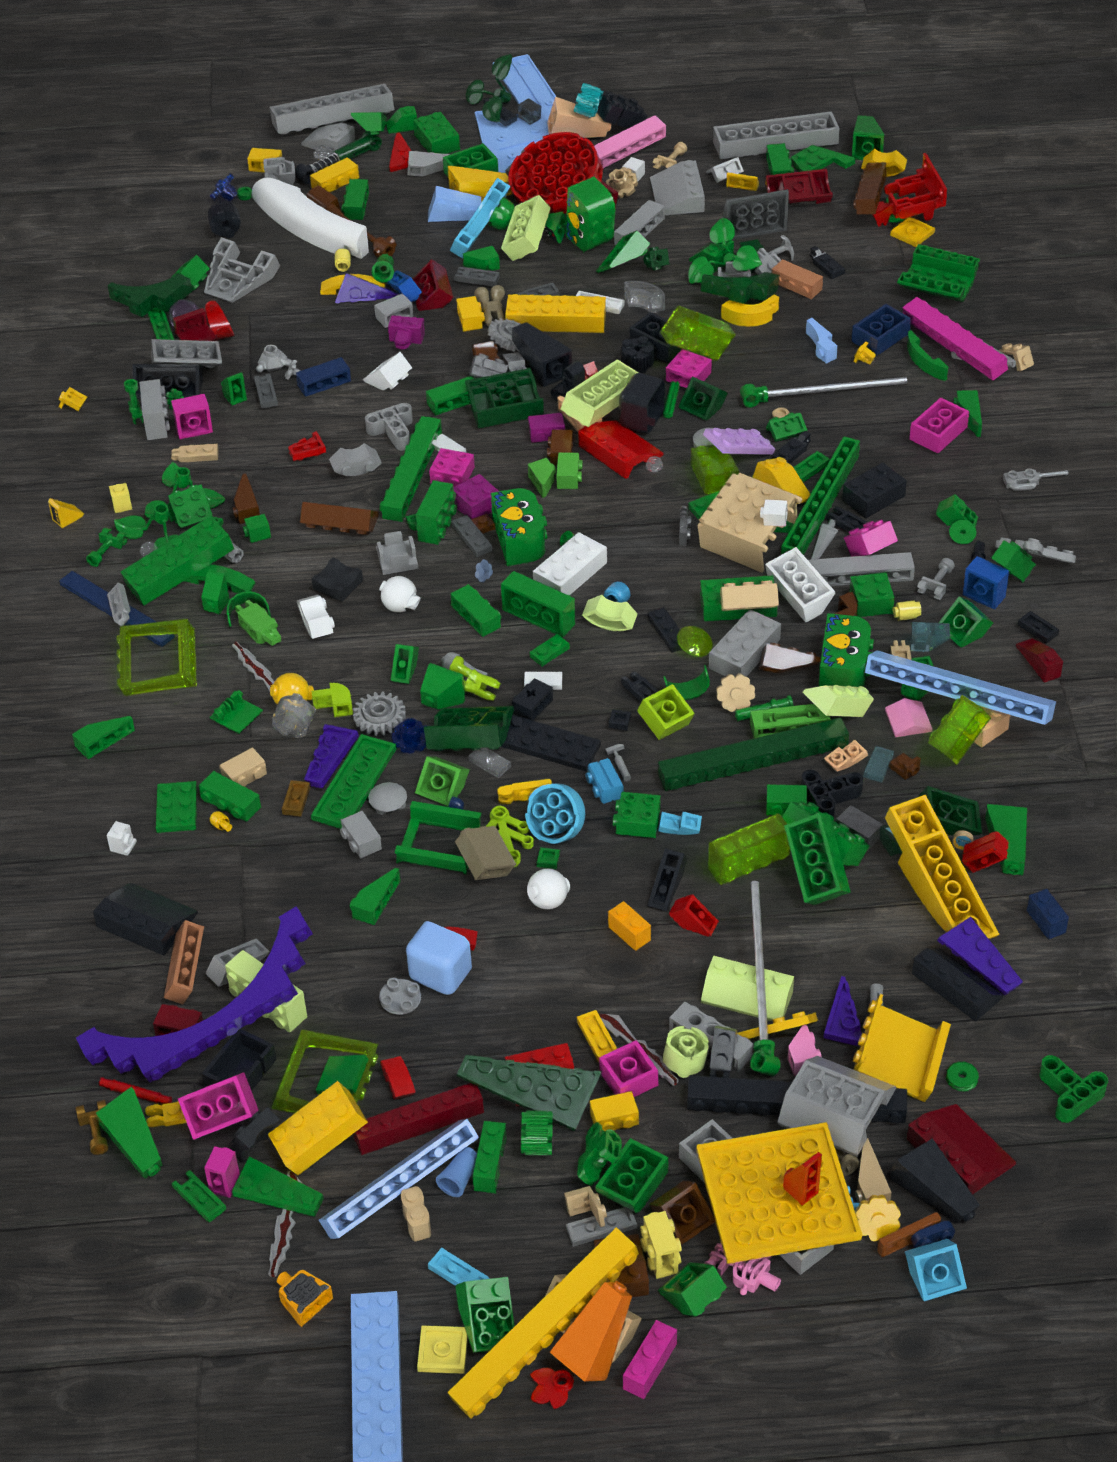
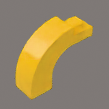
(750, 315)

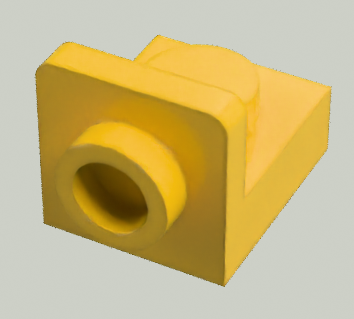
(72, 398)

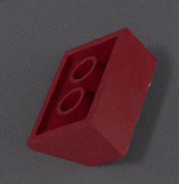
(434, 286)

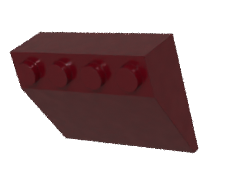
(963, 1143)

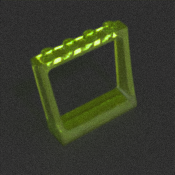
(186, 650)
(319, 1040)

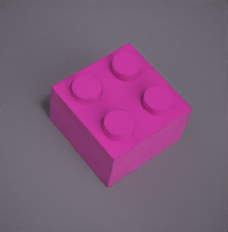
(192, 416)
(870, 538)
(628, 1070)

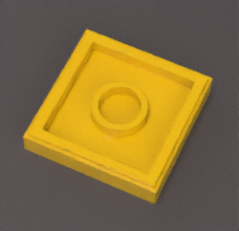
(912, 231)

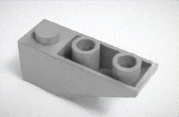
(424, 163)

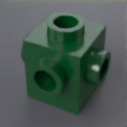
(656, 258)

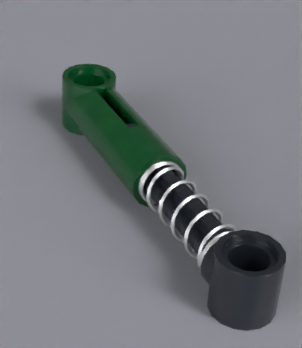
(351, 151)

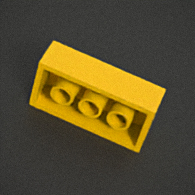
(317, 1128)

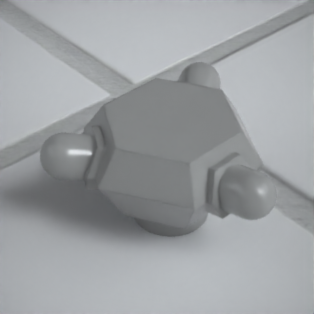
(272, 359)

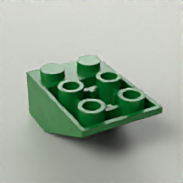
(485, 1311)

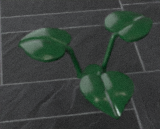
(493, 107)

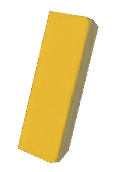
(742, 181)

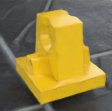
(864, 354)

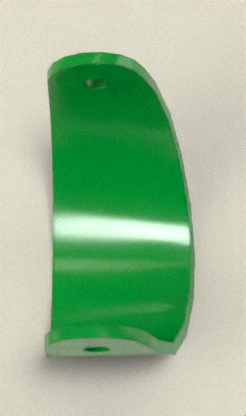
(240, 599)
(692, 688)

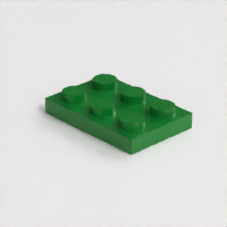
(176, 807)

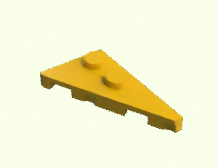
(781, 1024)

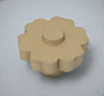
(623, 181)
(735, 692)

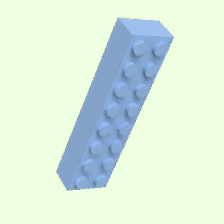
(376, 1378)

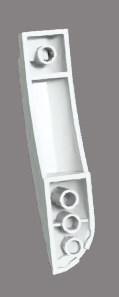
(308, 220)

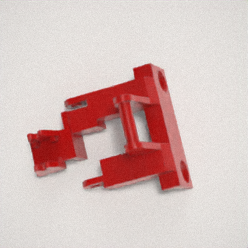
(924, 181)

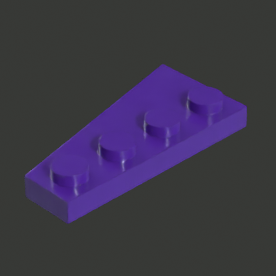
(981, 955)

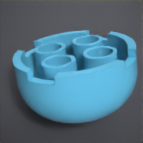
(555, 810)

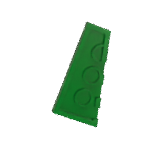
(276, 1189)

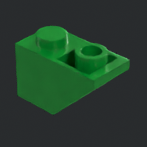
(955, 509)

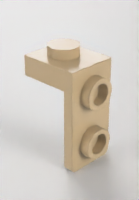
(1020, 353)
(585, 1200)

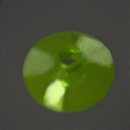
(694, 641)

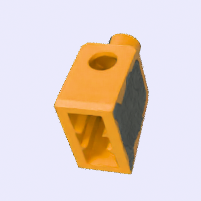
(303, 1295)

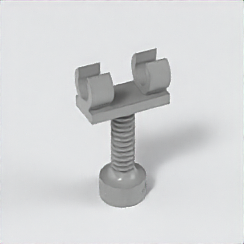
(945, 566)

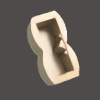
(416, 1213)

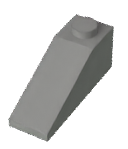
(217, 970)

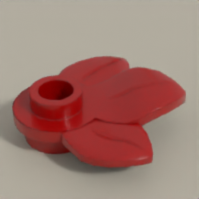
(548, 1387)

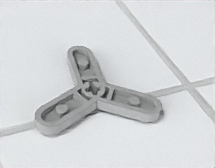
(1034, 547)

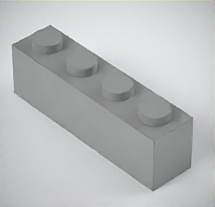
(643, 220)

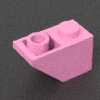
(801, 1049)

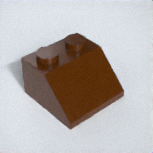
(686, 1208)

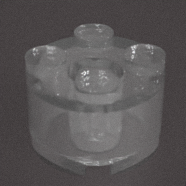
(293, 715)

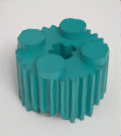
(588, 100)

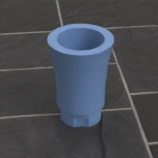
(457, 1173)

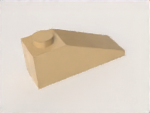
(871, 1178)

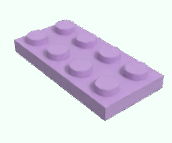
(739, 441)

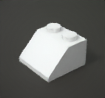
(389, 372)

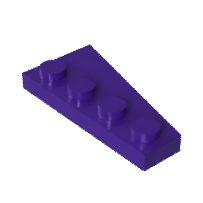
(331, 750)

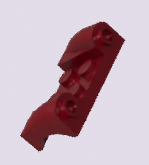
(802, 185)

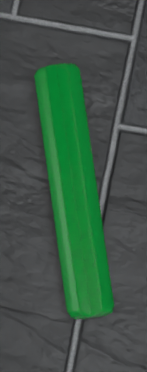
(671, 399)

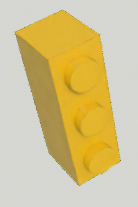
(335, 175)

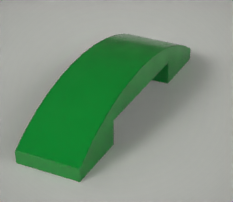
(935, 368)
(235, 579)

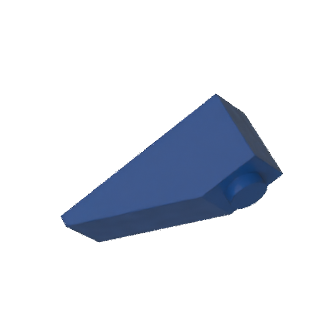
(405, 285)

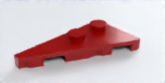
(400, 154)

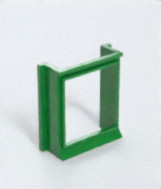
(441, 817)

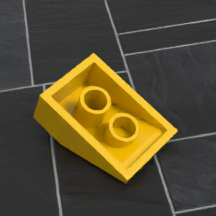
(781, 475)

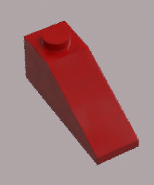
(804, 1179)

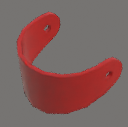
(217, 320)

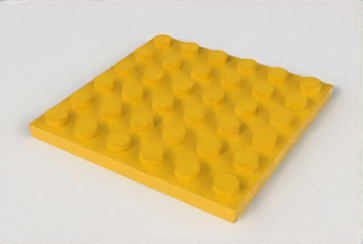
(755, 1211)

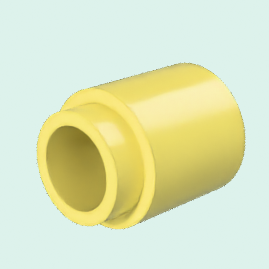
(342, 260)
(907, 610)

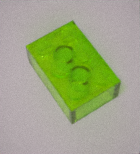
(712, 467)
(959, 729)

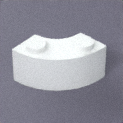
(315, 616)

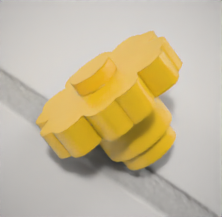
(877, 1217)

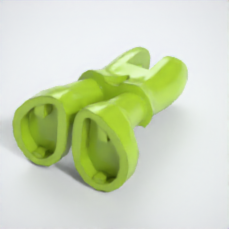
(476, 682)

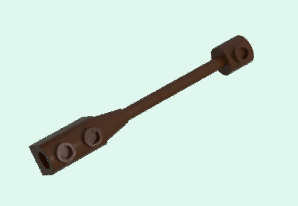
(330, 203)

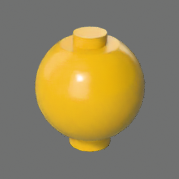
(289, 684)

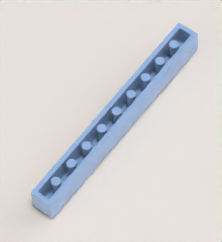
(955, 685)

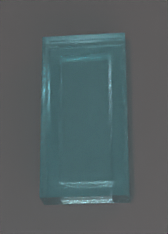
(878, 764)

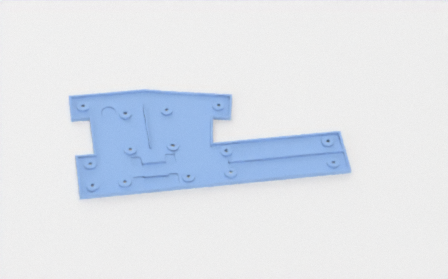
(508, 141)

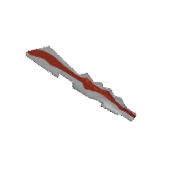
(253, 666)
(618, 1028)
(282, 1234)

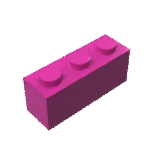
(650, 1359)

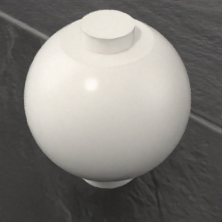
(399, 594)
(547, 888)

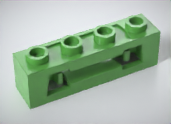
(785, 718)

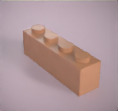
(183, 962)

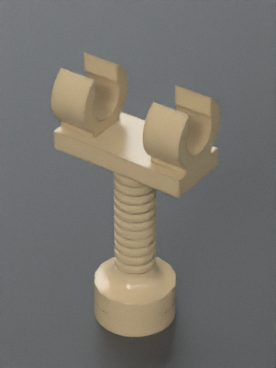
(679, 149)

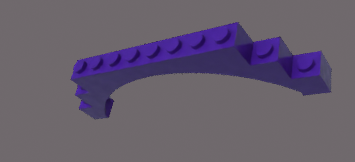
(168, 1052)

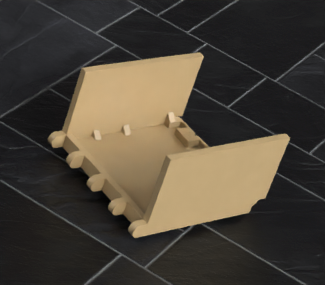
(734, 522)

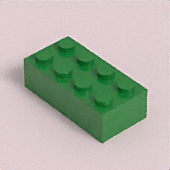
(711, 598)
(538, 604)
(850, 845)
(817, 858)

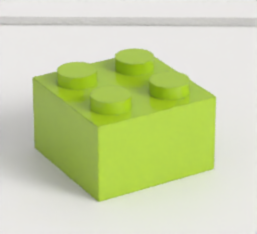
(665, 712)

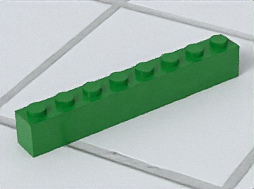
(411, 469)

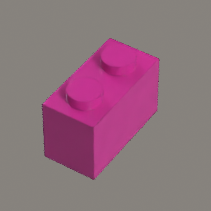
(222, 1171)

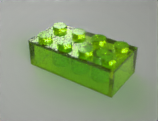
(697, 333)
(748, 849)

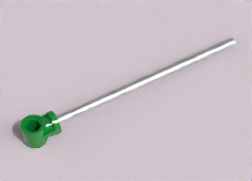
(753, 395)
(763, 1058)

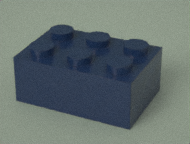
(881, 329)

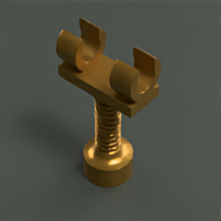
(98, 1144)

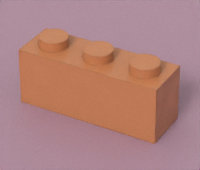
(798, 279)

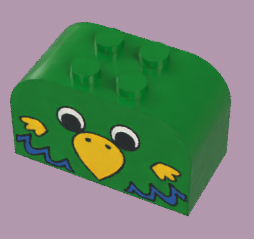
(589, 214)
(519, 525)
(845, 651)

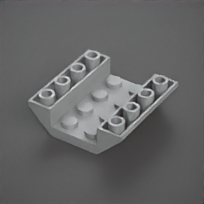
(835, 1096)

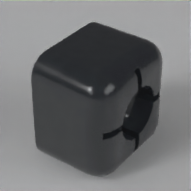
(642, 402)

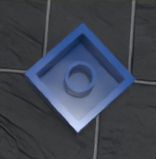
(985, 582)

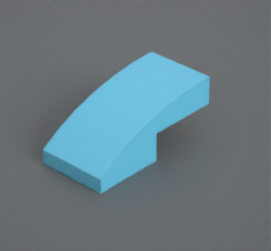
(681, 825)

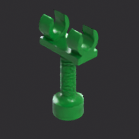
(131, 387)
(94, 558)

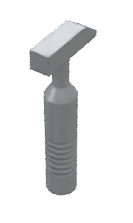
(619, 761)

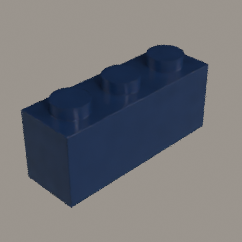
(323, 376)

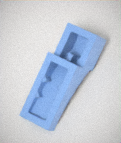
(825, 347)

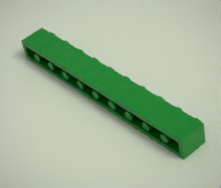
(822, 496)

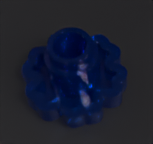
(225, 188)
(409, 736)

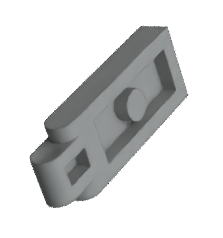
(119, 604)

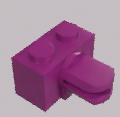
(405, 331)

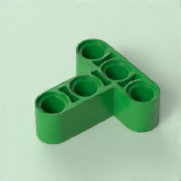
(1074, 1092)

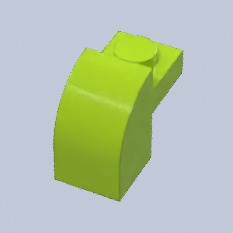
(336, 696)

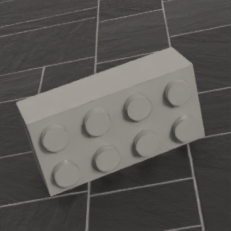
(743, 645)

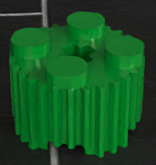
(536, 1132)

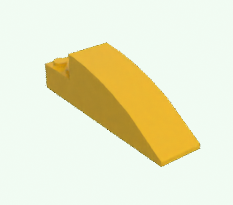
(935, 867)

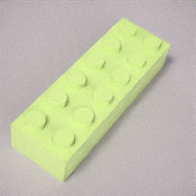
(597, 394)

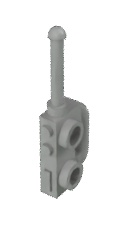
(1027, 479)

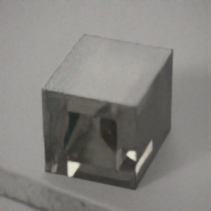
(529, 111)

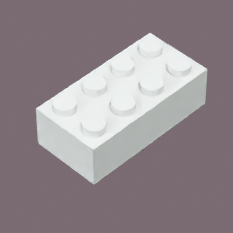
(572, 564)

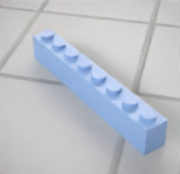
(398, 1178)

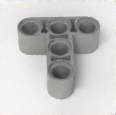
(392, 422)

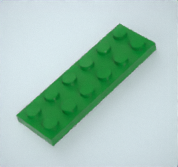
(354, 780)

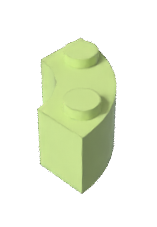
(609, 614)

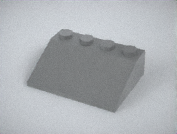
(679, 189)
(186, 352)

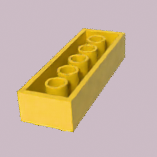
(558, 312)

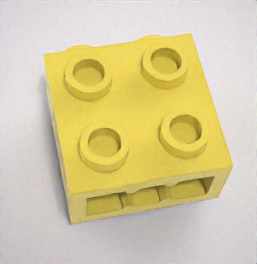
(660, 1244)

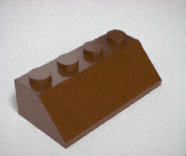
(339, 517)

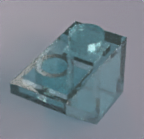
(928, 635)

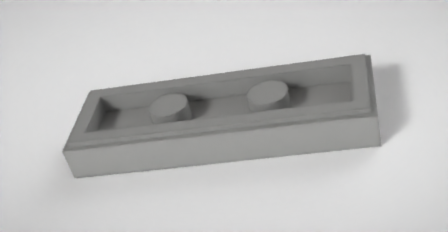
(589, 1229)

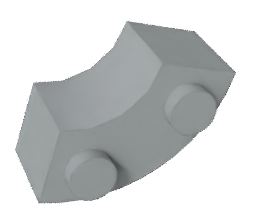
(355, 461)

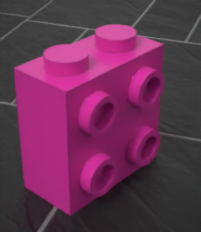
(687, 365)
(452, 467)

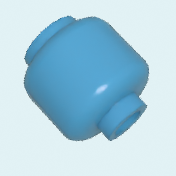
(617, 592)

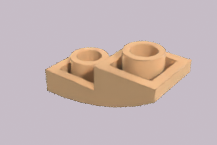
(846, 757)

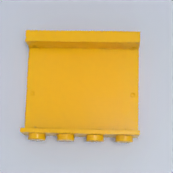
(900, 1050)

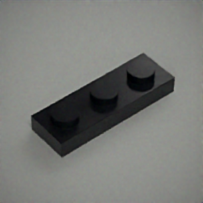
(665, 627)

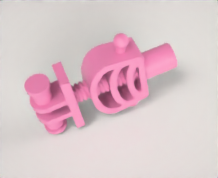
(755, 1268)

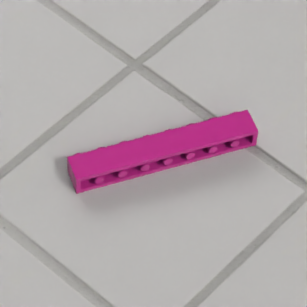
(956, 338)

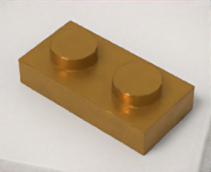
(296, 798)

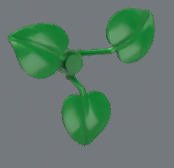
(724, 231)
(180, 477)
(134, 525)

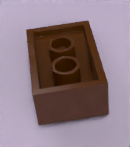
(635, 1275)

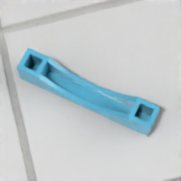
(481, 217)

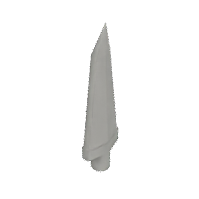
(825, 536)

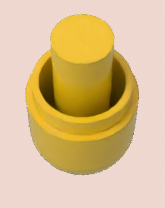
(220, 821)

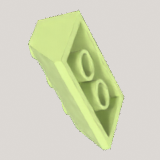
(840, 700)

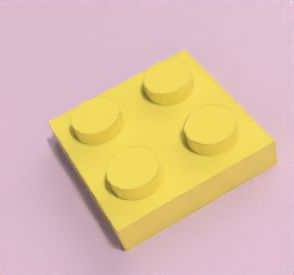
(442, 1349)

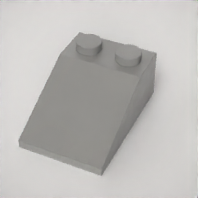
(332, 136)

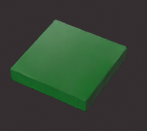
(345, 1070)

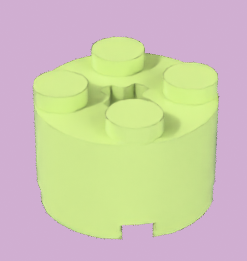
(685, 1051)

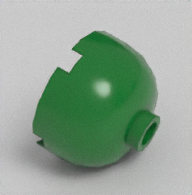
(502, 214)

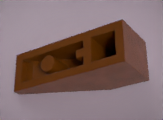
(245, 501)

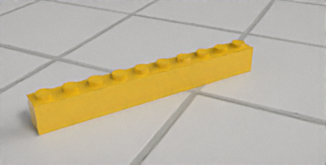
(543, 1324)

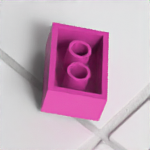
(939, 425)
(218, 1105)

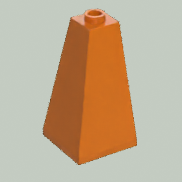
(594, 1335)

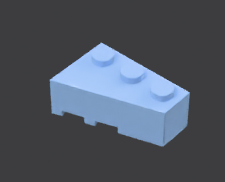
(452, 205)

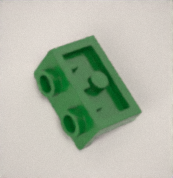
(786, 427)

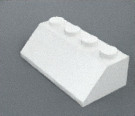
(800, 584)

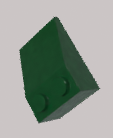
(954, 811)

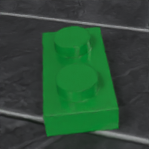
(549, 650)

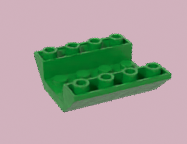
(940, 273)

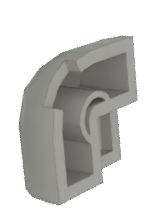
(280, 169)

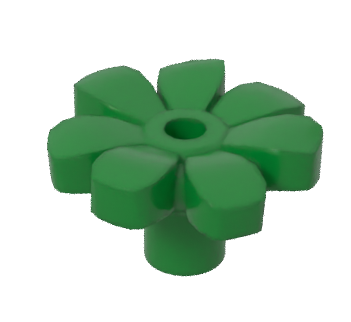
(173, 395)

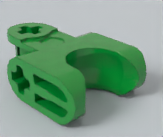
(600, 1148)

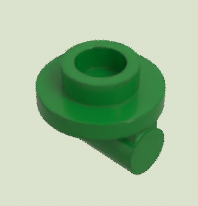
(565, 537)

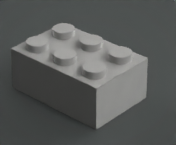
(154, 409)

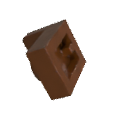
(905, 766)

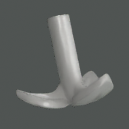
(785, 245)

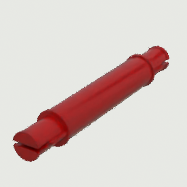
(141, 1093)

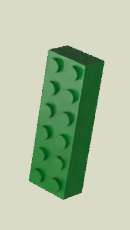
(177, 560)

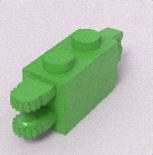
(258, 623)

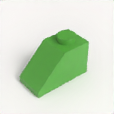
(542, 475)

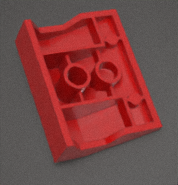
(616, 446)

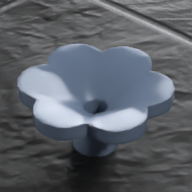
(483, 570)

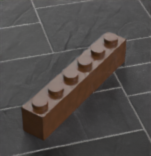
(870, 188)

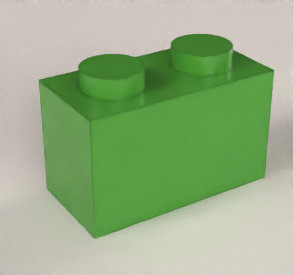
(568, 470)

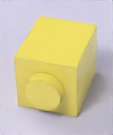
(120, 497)

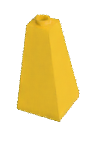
(474, 180)

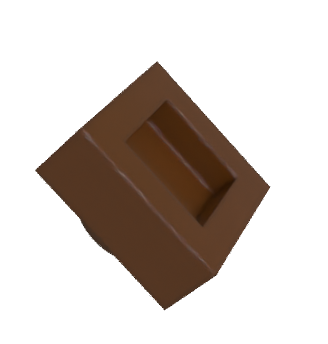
(484, 523)

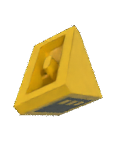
(64, 513)

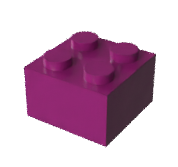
(474, 496)

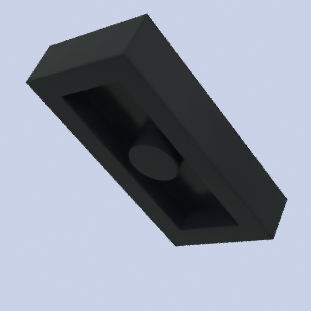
(1038, 627)

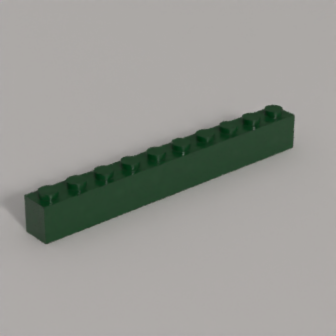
(752, 754)

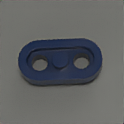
(933, 1233)

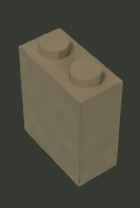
(485, 852)

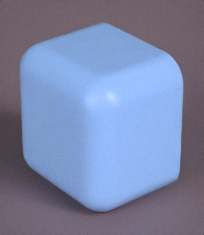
(438, 958)

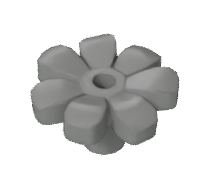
(291, 370)

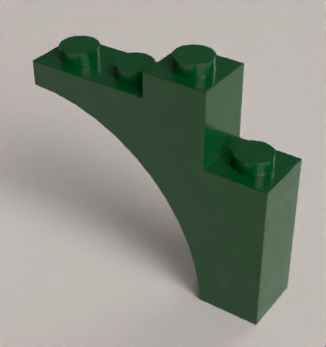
(741, 288)
(159, 295)

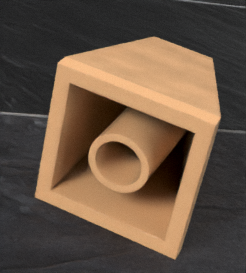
(565, 120)

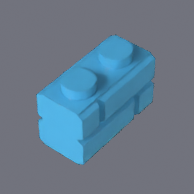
(604, 781)

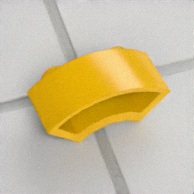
(894, 161)

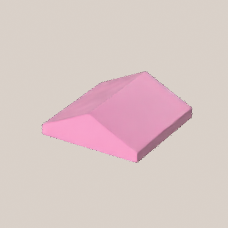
(908, 718)

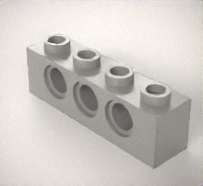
(691, 1016)

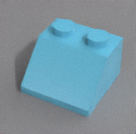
(936, 1269)

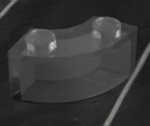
(644, 295)

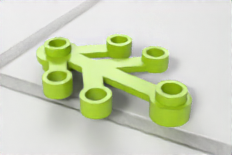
(500, 816)

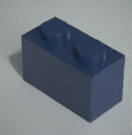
(1047, 914)

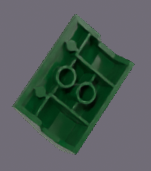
(504, 398)
(469, 728)

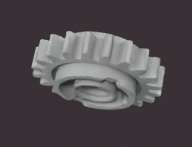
(501, 332)
(379, 713)

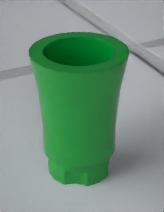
(383, 268)

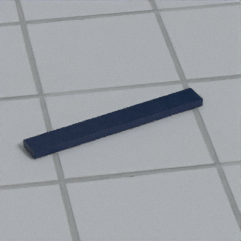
(99, 598)

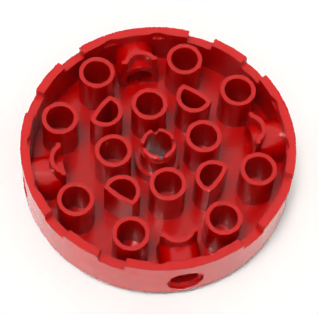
(552, 167)

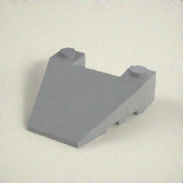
(234, 279)

